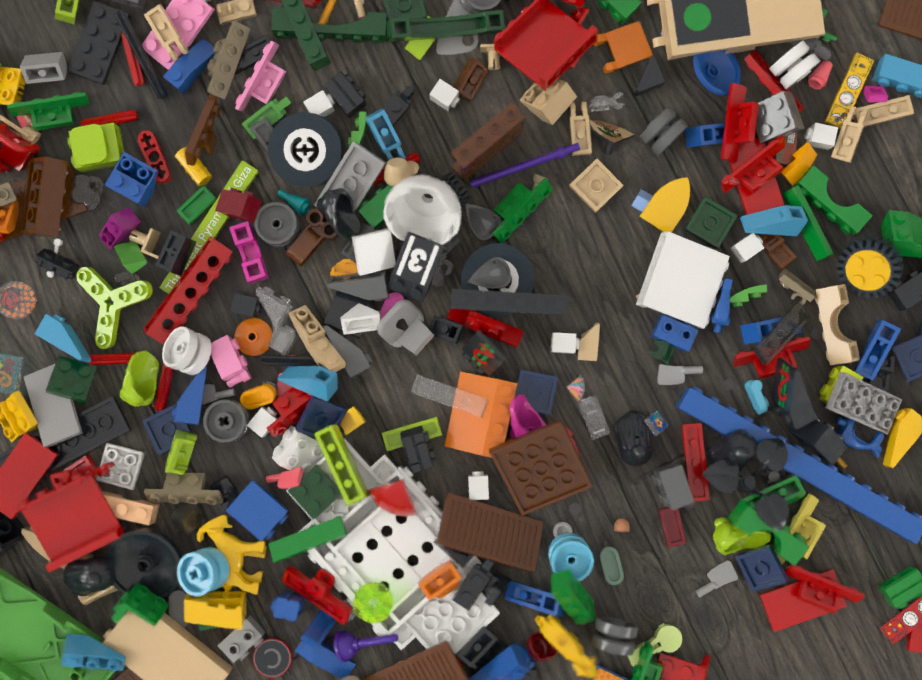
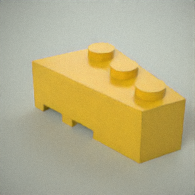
(216, 609)

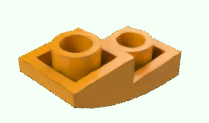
(803, 160)

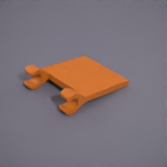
(626, 45)

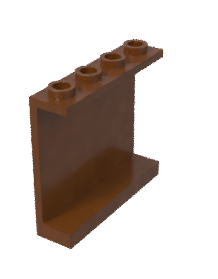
(488, 141)

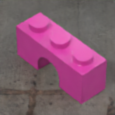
(247, 243)

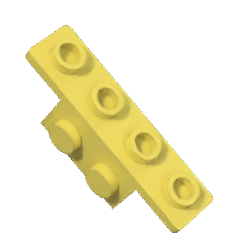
(805, 525)

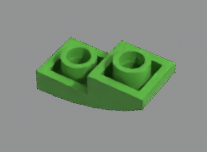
(361, 125)
(741, 297)

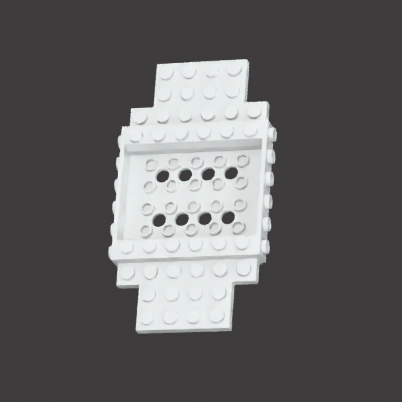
(411, 610)

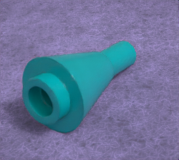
(299, 204)

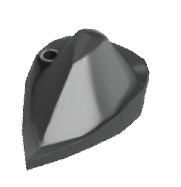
(482, 221)
(492, 274)

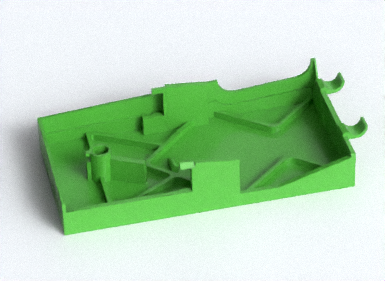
(35, 636)

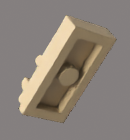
(235, 10)

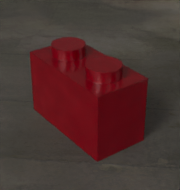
(238, 204)

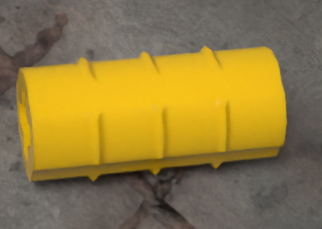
(198, 172)

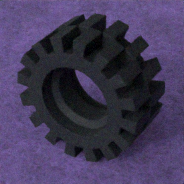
(457, 187)

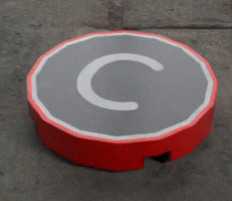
(272, 657)

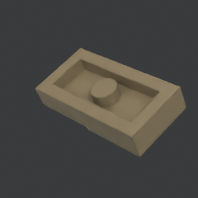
(800, 288)

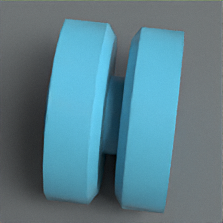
(571, 553)
(203, 571)

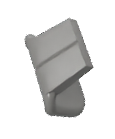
(414, 337)

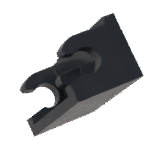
(175, 253)

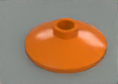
(260, 343)

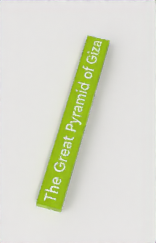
(214, 221)

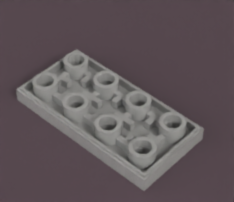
(863, 403)
(54, 414)

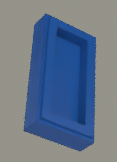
(318, 629)

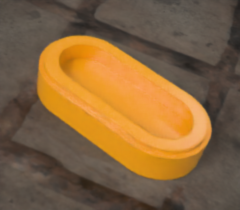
(258, 396)

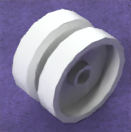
(795, 65)
(186, 351)

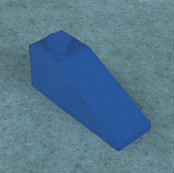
(190, 66)
(704, 135)
(757, 331)
(877, 348)
(190, 403)
(533, 598)
(325, 658)
(506, 666)

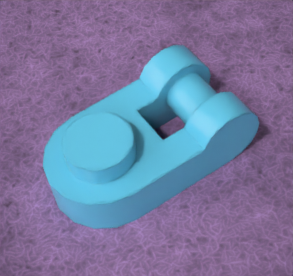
(756, 397)

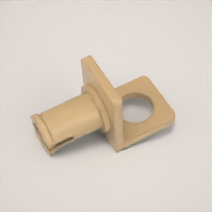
(493, 56)
(148, 241)

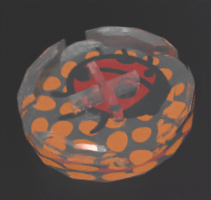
(16, 300)

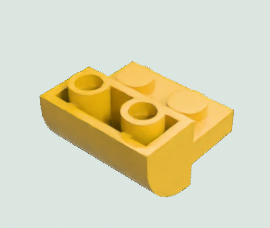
(16, 417)

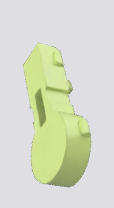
(668, 637)

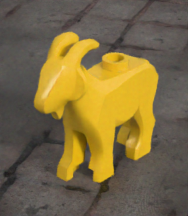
(234, 551)
(567, 645)

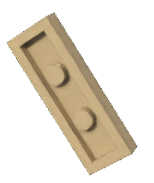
(886, 111)

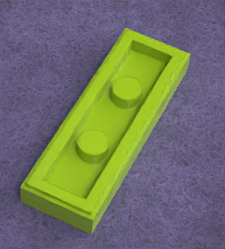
(392, 438)

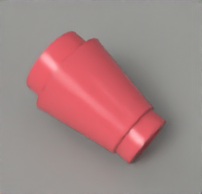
(820, 75)

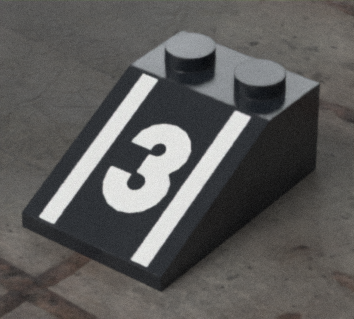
(415, 266)

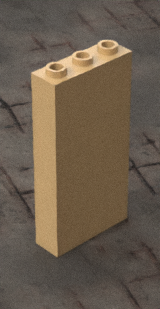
(164, 650)

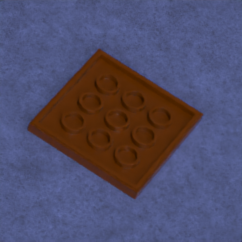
(541, 467)

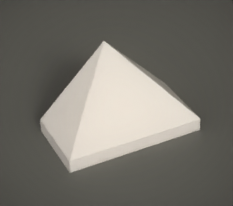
(360, 319)

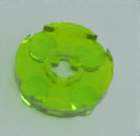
(378, 592)

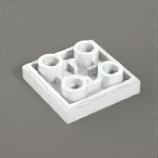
(374, 251)
(126, 468)

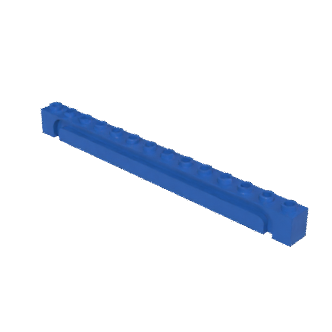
(808, 468)

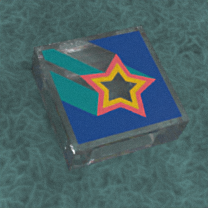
(656, 423)

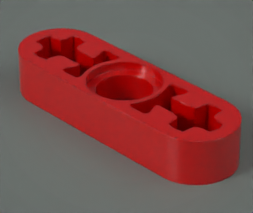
(154, 142)

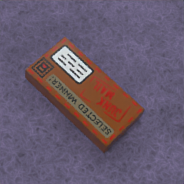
(785, 156)

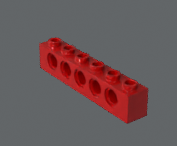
(188, 279)

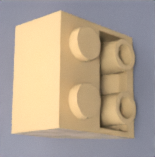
(551, 103)

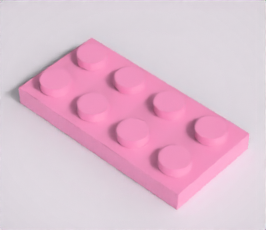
(188, 19)

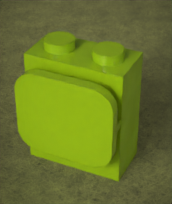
(95, 146)

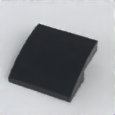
(342, 304)
(482, 649)

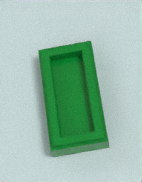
(197, 205)

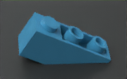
(776, 221)
(312, 380)
(90, 653)

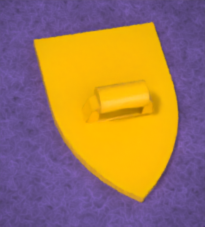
(668, 205)

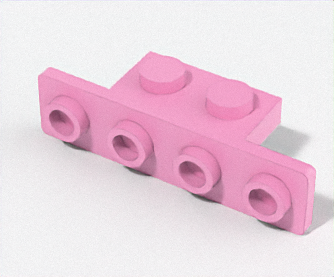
(264, 79)

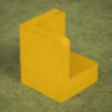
(352, 420)

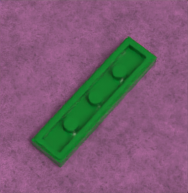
(811, 230)
(307, 539)

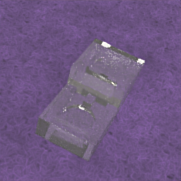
(593, 417)

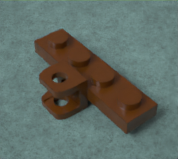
(202, 134)

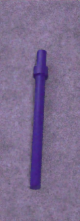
(560, 152)

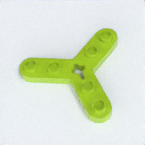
(122, 297)

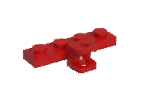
(318, 592)

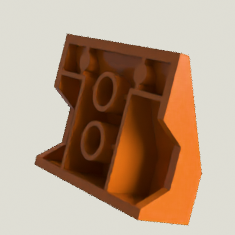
(479, 434)

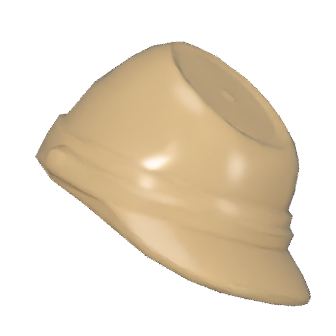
(398, 170)

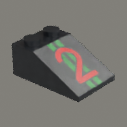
(483, 354)
(791, 396)

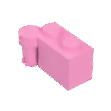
(229, 362)

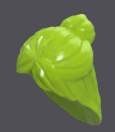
(140, 379)
(731, 539)

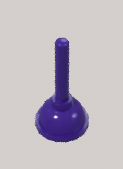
(347, 644)

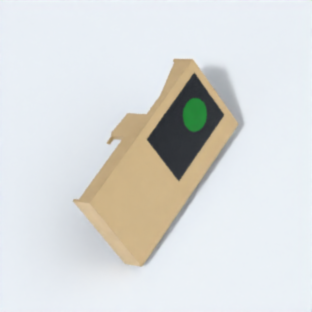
(734, 25)

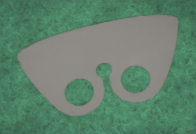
(454, 45)

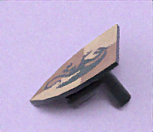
(609, 134)

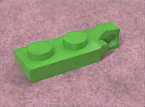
(272, 111)

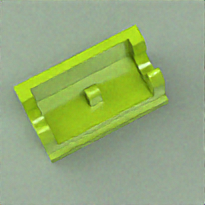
(180, 452)

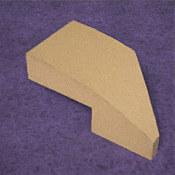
(589, 344)

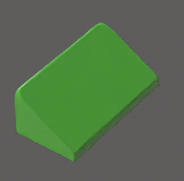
(131, 256)

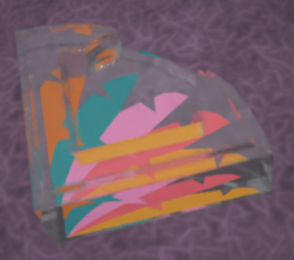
(577, 388)

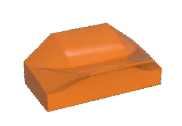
(8, 217)
(440, 581)

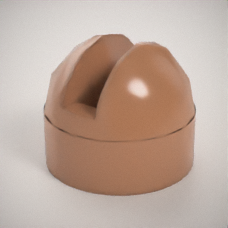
(621, 525)

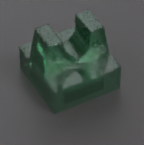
(664, 352)

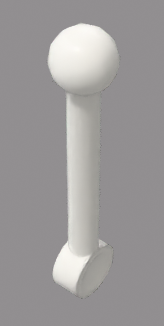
(57, 242)

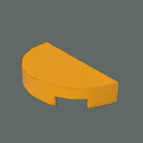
(344, 267)

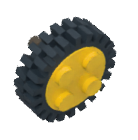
(870, 267)

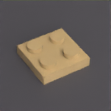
(596, 185)

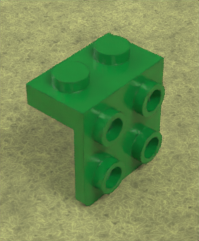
(141, 603)

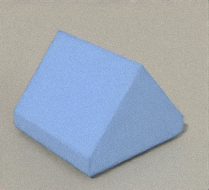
(641, 200)

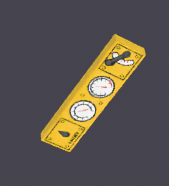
(849, 90)

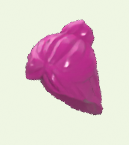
(523, 417)

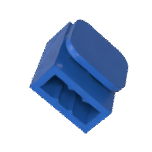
(258, 510)

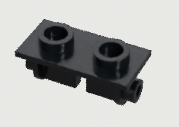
(49, 259)

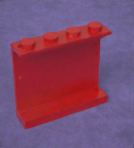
(544, 42)
(71, 519)

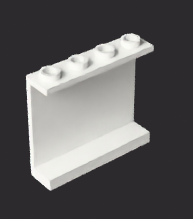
(683, 279)

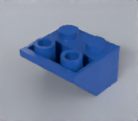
(133, 179)

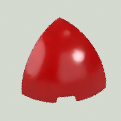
(394, 498)

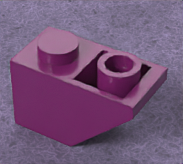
(119, 227)

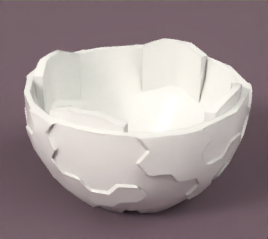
(411, 211)

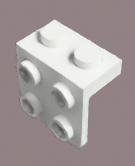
(297, 451)

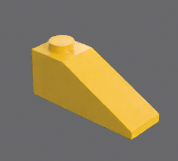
(903, 434)

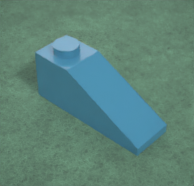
(62, 335)

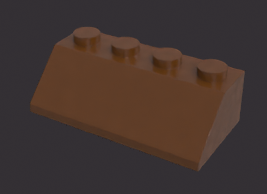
(44, 197)

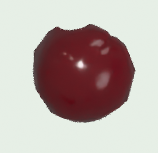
(540, 648)

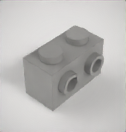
(44, 67)
(239, 641)

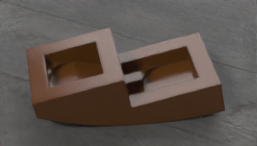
(777, 250)

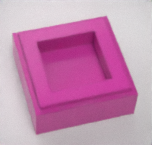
(875, 94)

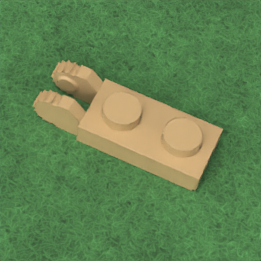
(165, 31)
(580, 130)
(849, 136)

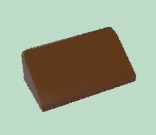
(471, 79)

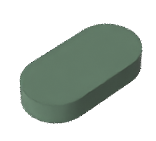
(611, 565)

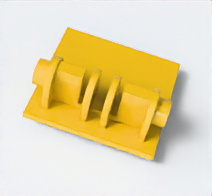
(10, 81)

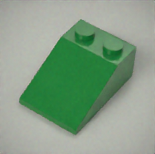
(904, 232)

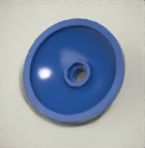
(717, 71)

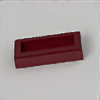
(672, 527)

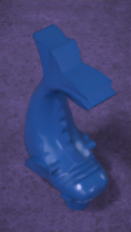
(721, 315)
(851, 440)

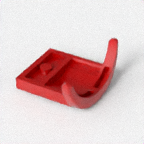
(680, 669)

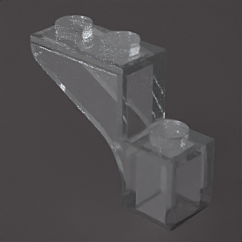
(278, 311)

